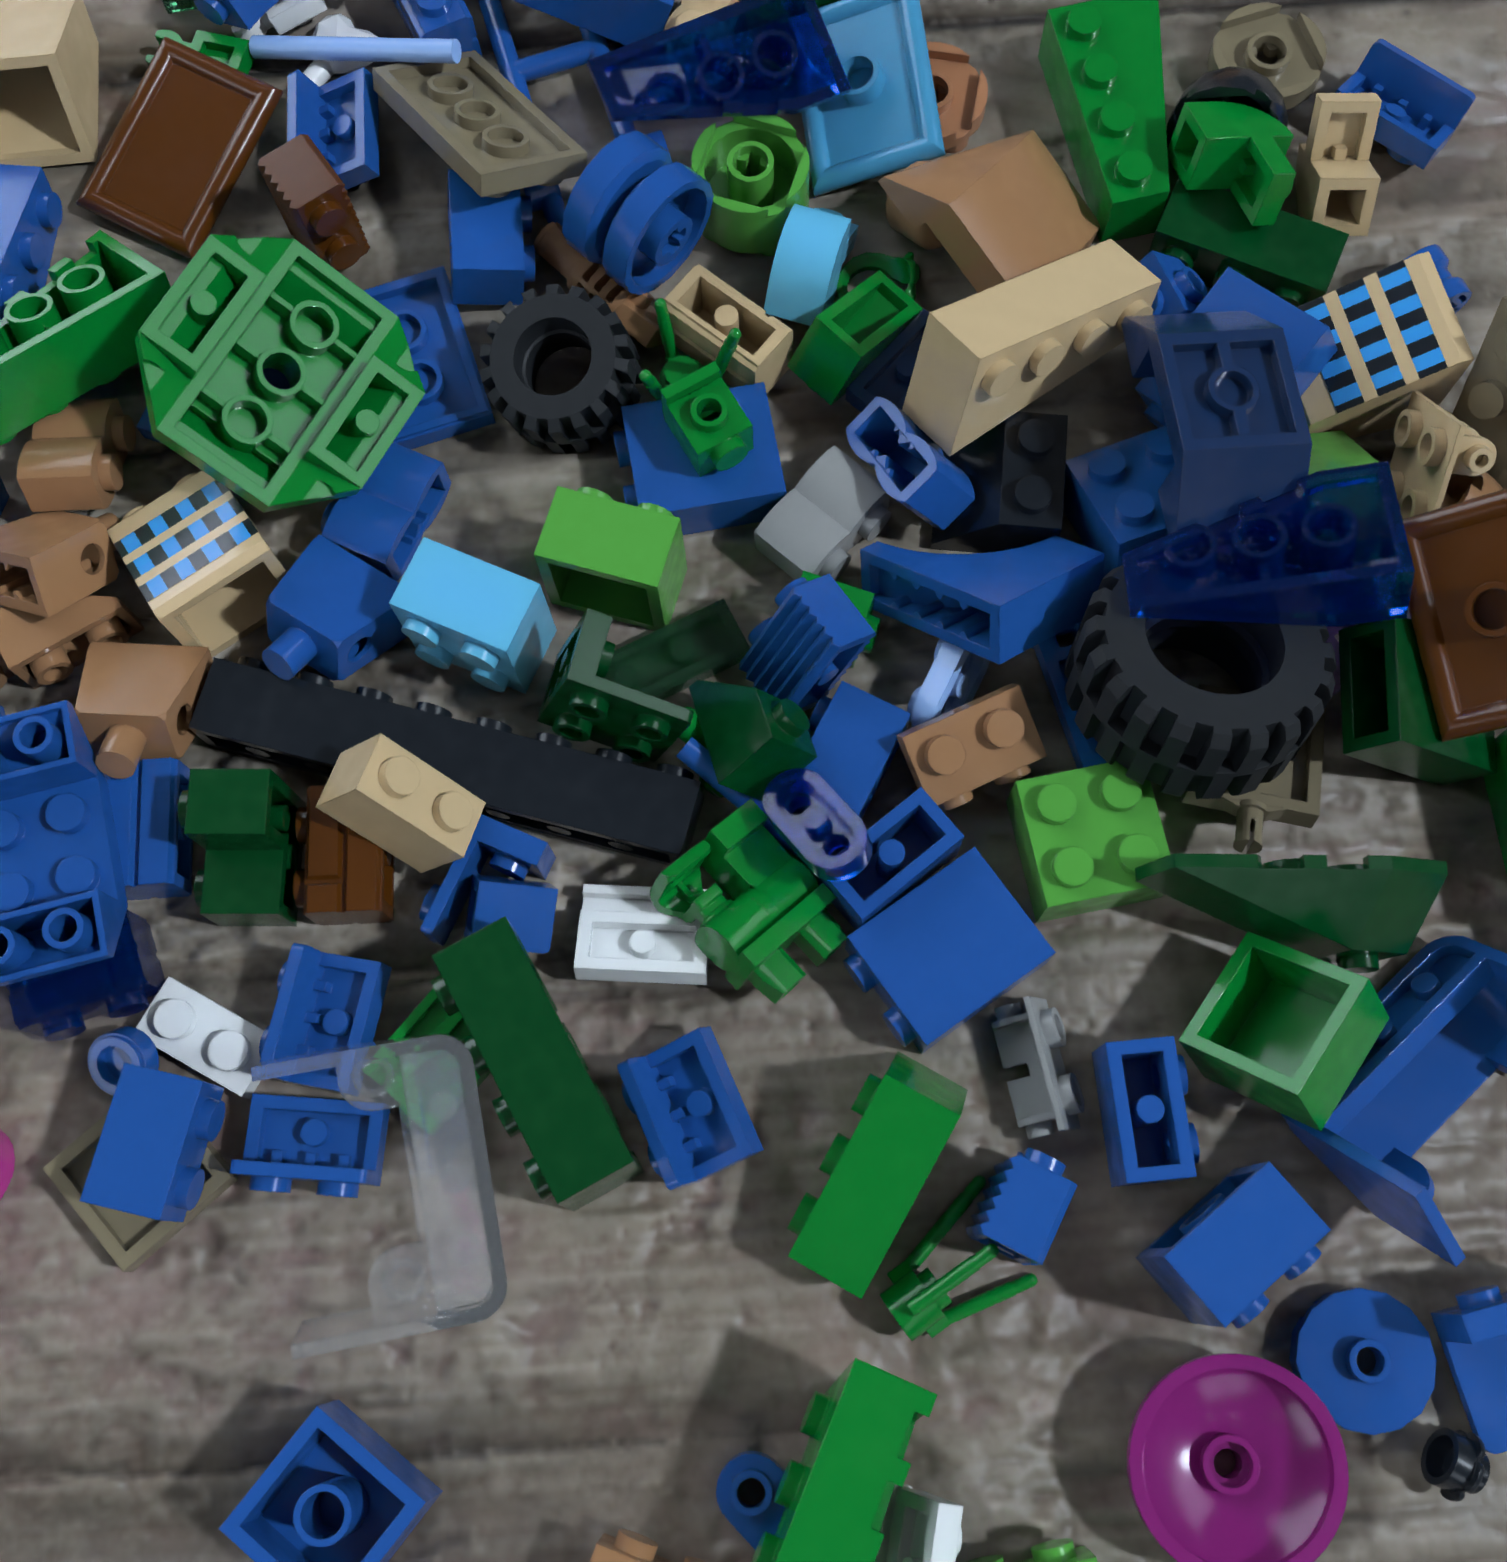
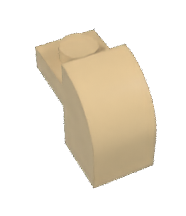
(1333, 168)

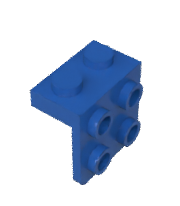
(1476, 1353)

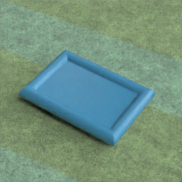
(892, 100)

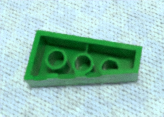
(1111, 106)
(74, 331)

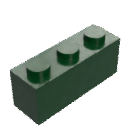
(1213, 233)

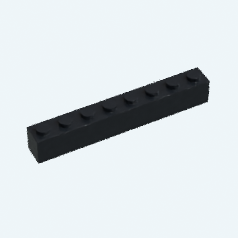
(522, 779)

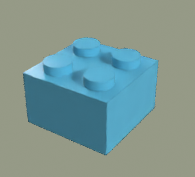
(473, 616)

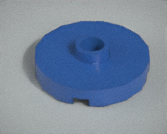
(1326, 1359)

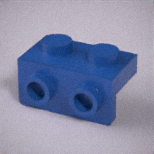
(1417, 103)
(339, 120)
(323, 1006)
(689, 1109)
(312, 1142)

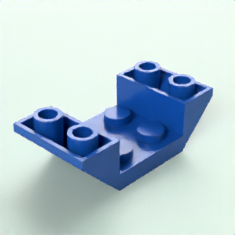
(57, 848)

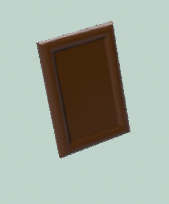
(179, 148)
(1462, 611)

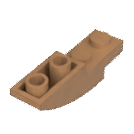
(50, 647)

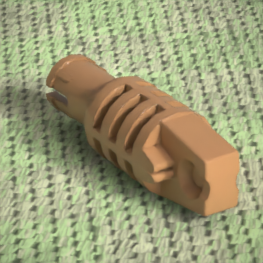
(633, 310)

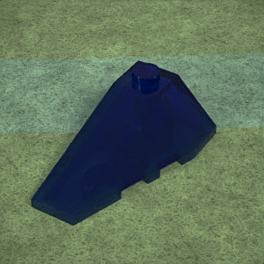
(1304, 558)

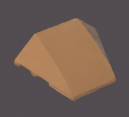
(996, 208)

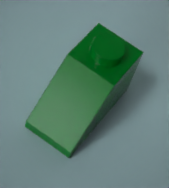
(852, 335)

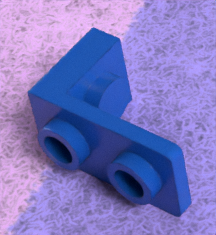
(511, 853)

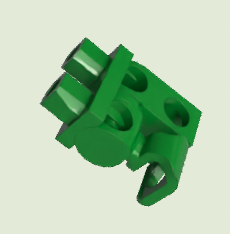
(770, 909)

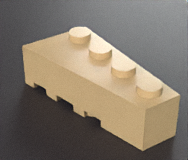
(1022, 340)

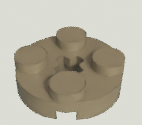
(1293, 41)

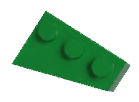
(876, 1173)

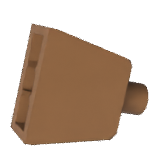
(55, 560)
(139, 701)

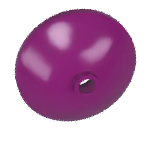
(1286, 1475)

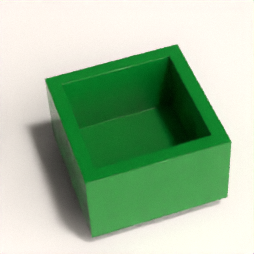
(1285, 1029)

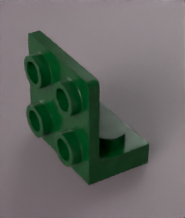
(588, 707)

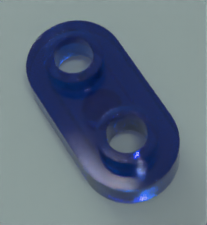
(821, 827)

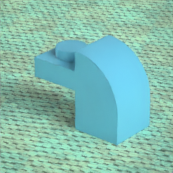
(808, 263)

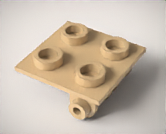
(1429, 450)

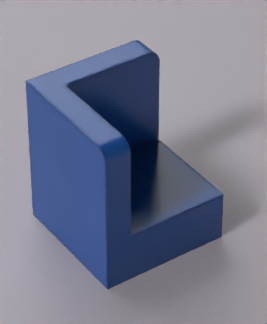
(525, 903)

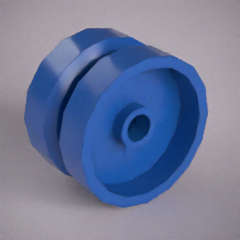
(637, 212)

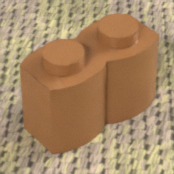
(76, 457)

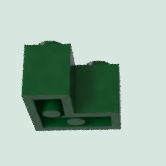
(249, 843)

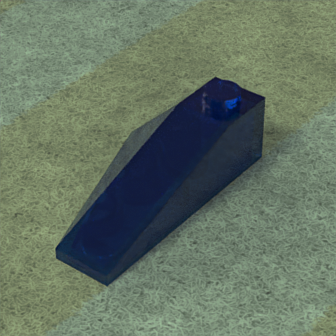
(725, 64)

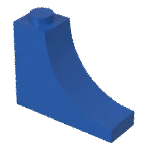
(985, 600)

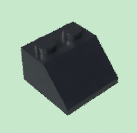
(1016, 486)

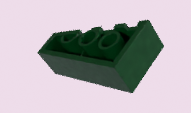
(534, 1066)

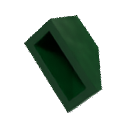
(751, 734)

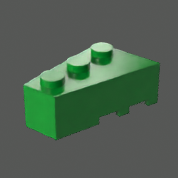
(848, 1468)

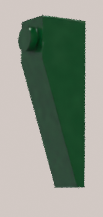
(1326, 911)

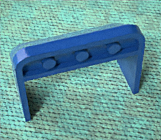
(1428, 1060)

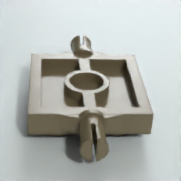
(1287, 799)

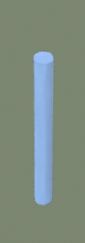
(356, 49)

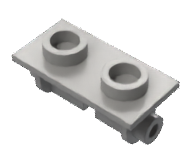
(1036, 1041)

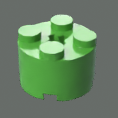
(755, 180)

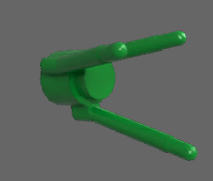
(679, 365)
(920, 1298)

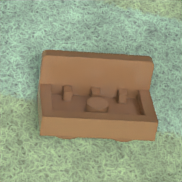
(972, 747)

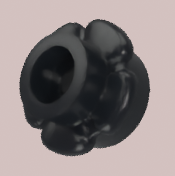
(1455, 1463)

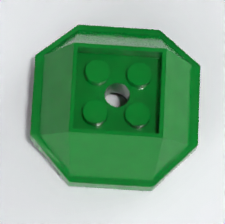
(286, 310)

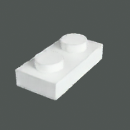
(204, 1036)

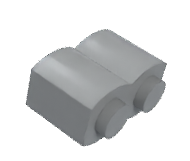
(824, 517)

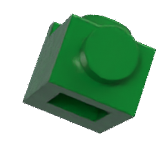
(688, 410)

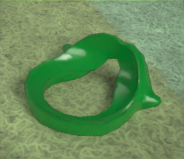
(896, 268)

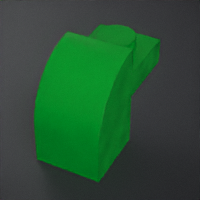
(1234, 150)

